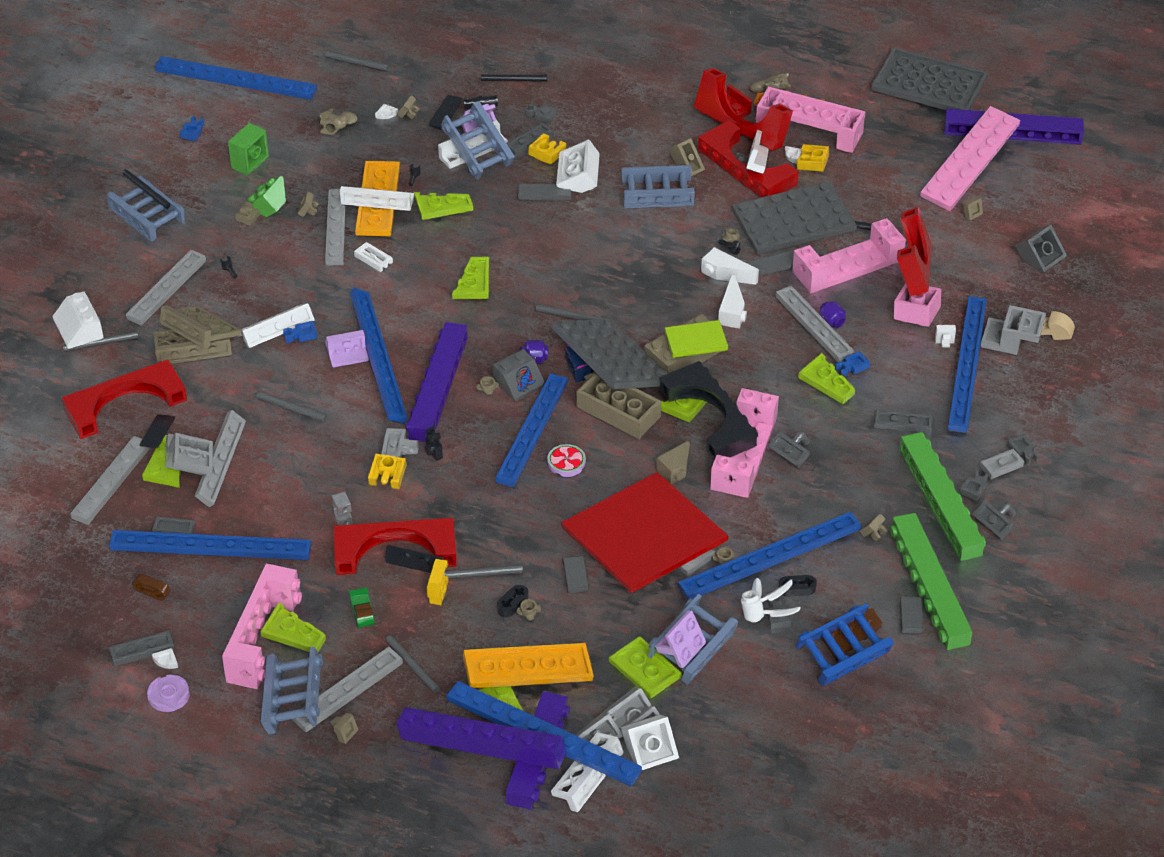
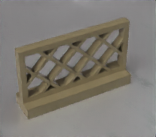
(197, 324)
(185, 350)

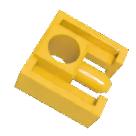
(544, 150)
(813, 158)
(380, 465)
(437, 582)

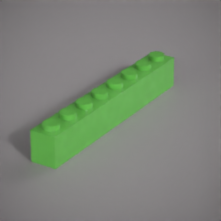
(942, 496)
(931, 581)

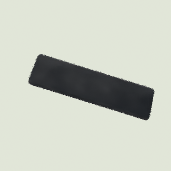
(448, 108)
(157, 431)
(410, 558)

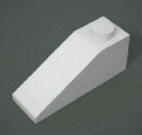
(722, 265)
(732, 306)

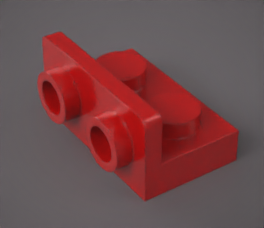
(739, 102)

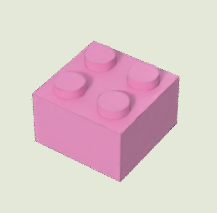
(916, 308)

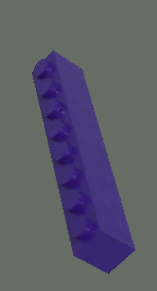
(1031, 127)
(437, 380)
(481, 737)

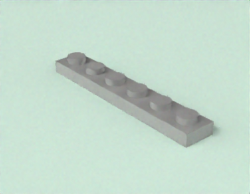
(335, 229)
(166, 287)
(814, 323)
(222, 455)
(109, 481)
(353, 685)

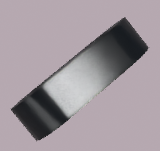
(799, 585)
(511, 599)

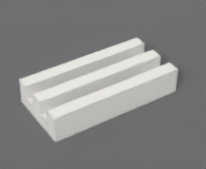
(371, 259)

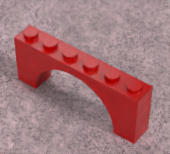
(714, 102)
(717, 146)
(915, 258)
(155, 379)
(356, 539)

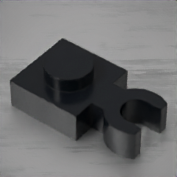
(433, 446)

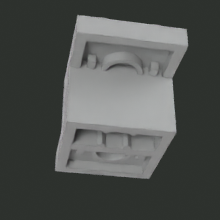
(1018, 326)
(189, 454)

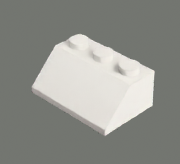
(578, 167)
(77, 321)

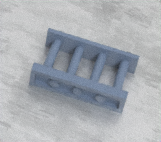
(486, 128)
(657, 197)
(139, 220)
(713, 643)
(274, 683)

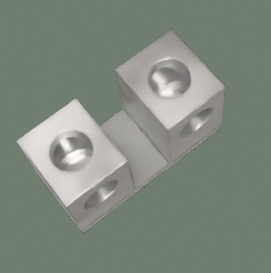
(342, 509)

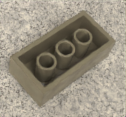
(660, 351)
(622, 408)

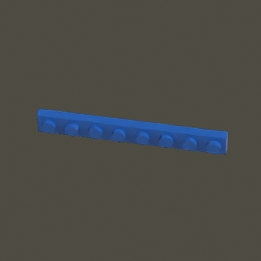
(531, 430)

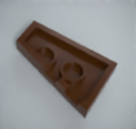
(857, 630)

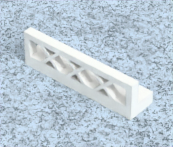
(448, 150)
(758, 155)
(376, 198)
(274, 325)
(588, 781)

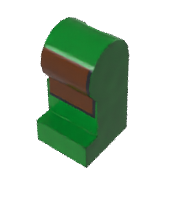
(361, 607)

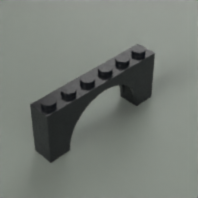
(697, 383)

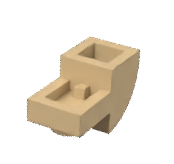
(1059, 326)

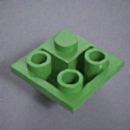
(269, 196)

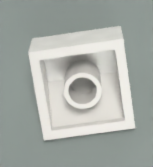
(650, 741)

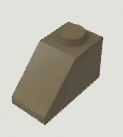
(686, 154)
(674, 463)

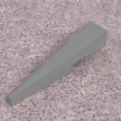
(627, 710)

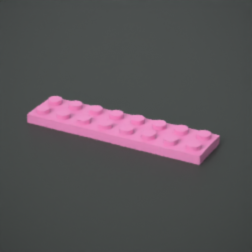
(970, 158)

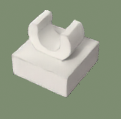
(945, 334)

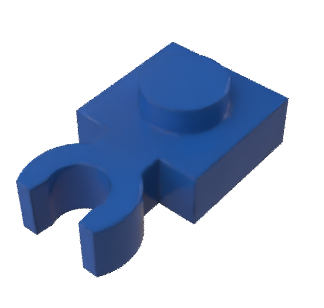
(192, 130)
(302, 331)
(856, 363)

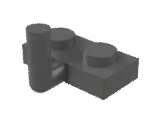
(790, 448)
(995, 519)

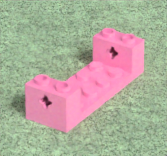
(817, 113)
(851, 262)
(737, 473)
(241, 659)

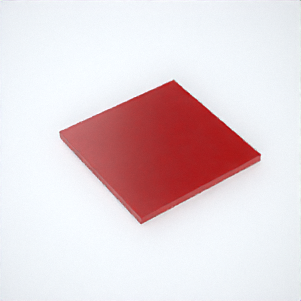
(644, 532)

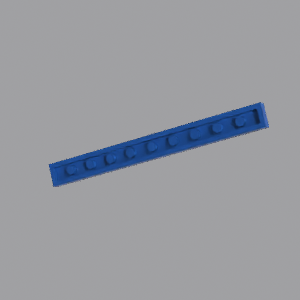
(236, 77)
(378, 356)
(967, 365)
(210, 545)
(769, 556)
(576, 747)

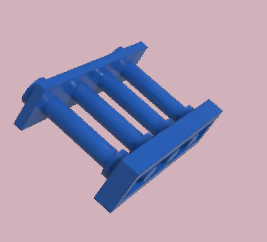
(845, 664)

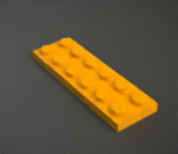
(378, 176)
(527, 665)

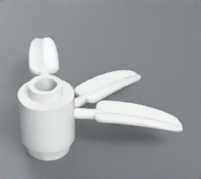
(753, 606)

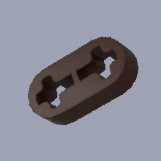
(151, 587)

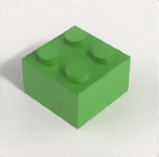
(248, 149)

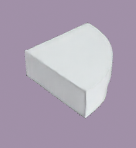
(386, 112)
(792, 154)
(165, 659)

